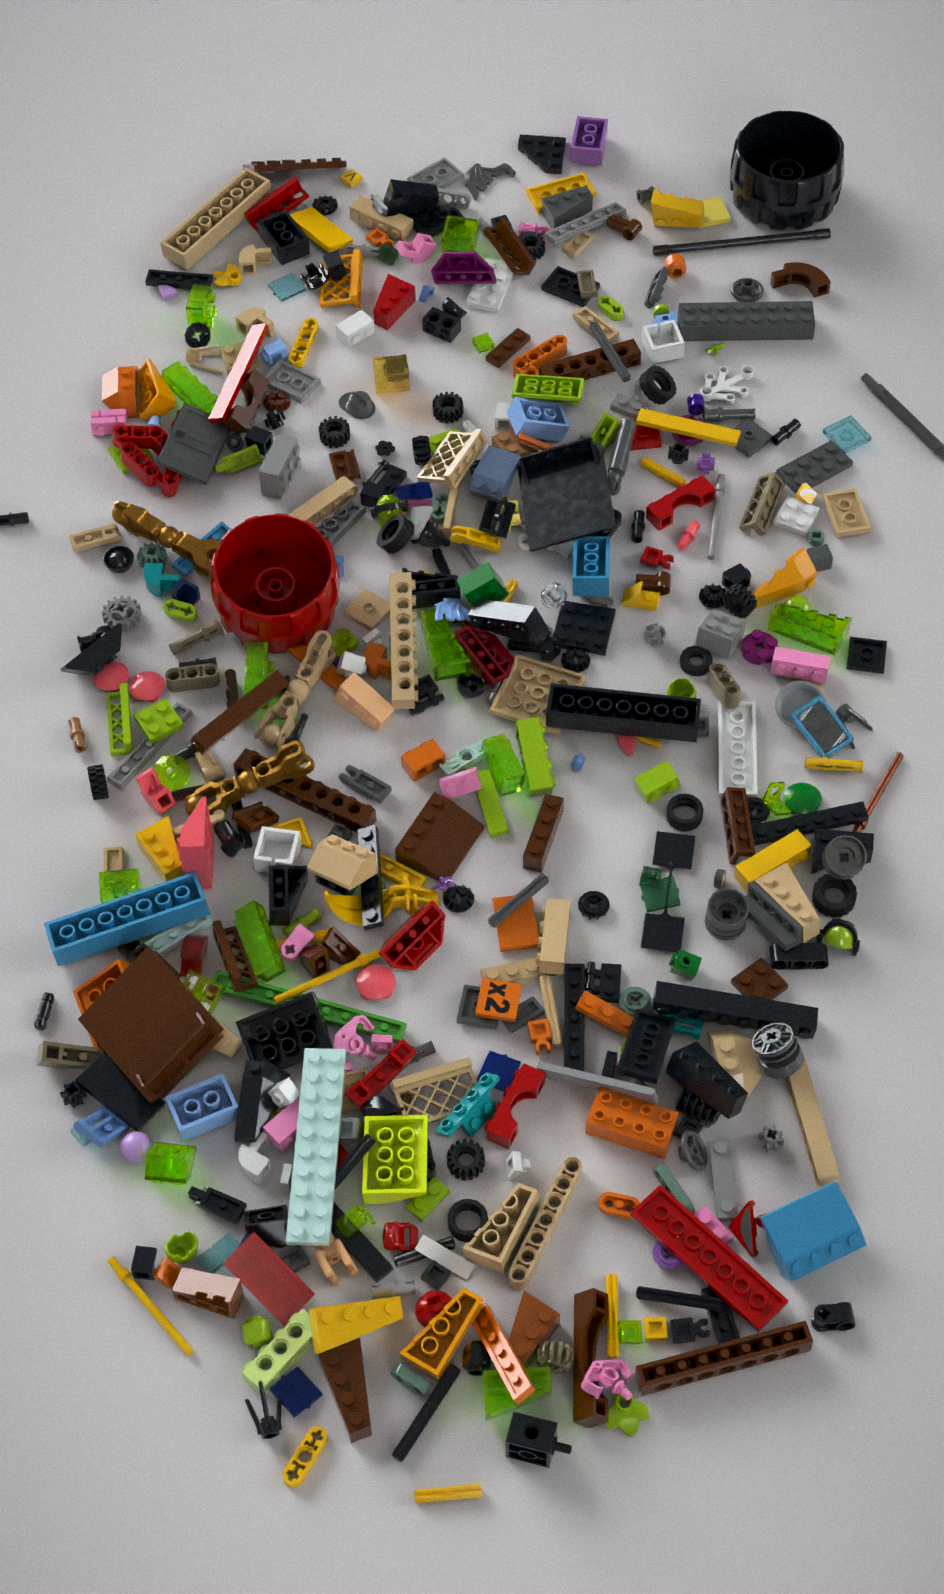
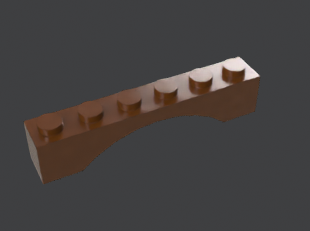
(589, 1317)

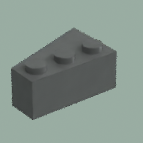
(566, 206)

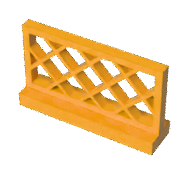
(354, 279)

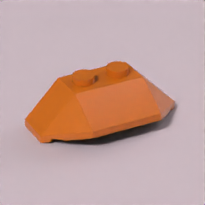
(120, 390)

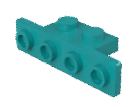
(472, 1109)

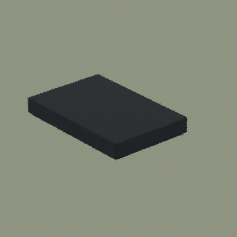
(565, 286)

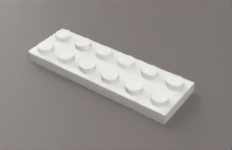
(737, 748)

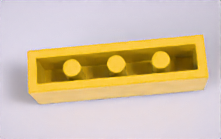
(789, 849)

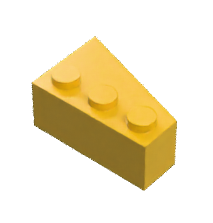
(675, 211)
(160, 849)

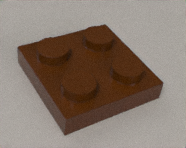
(759, 981)

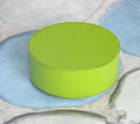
(660, 309)

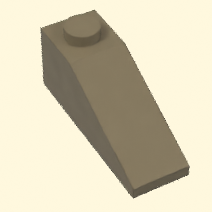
(67, 1055)

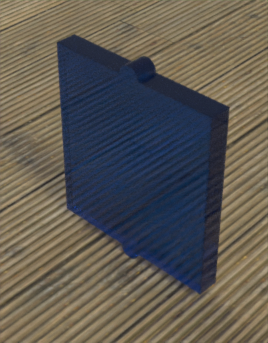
(501, 1066)
(295, 1392)

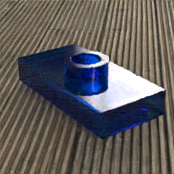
(414, 491)

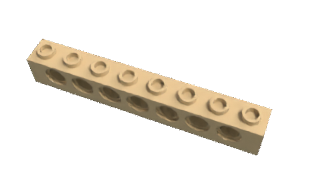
(403, 697)

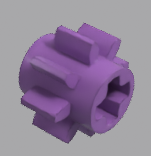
(705, 463)

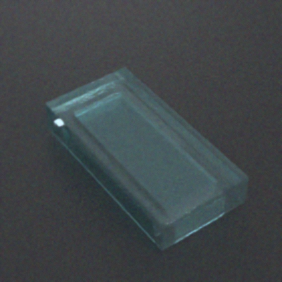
(213, 1257)

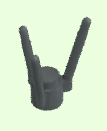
(847, 714)

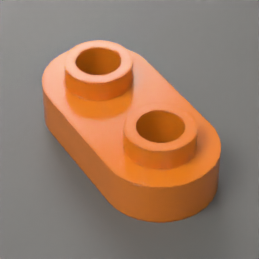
(619, 1204)

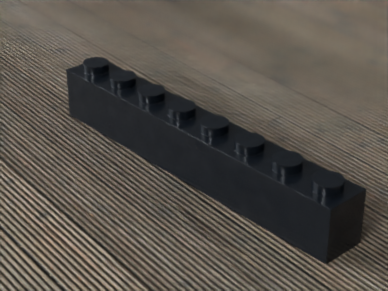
(732, 1008)

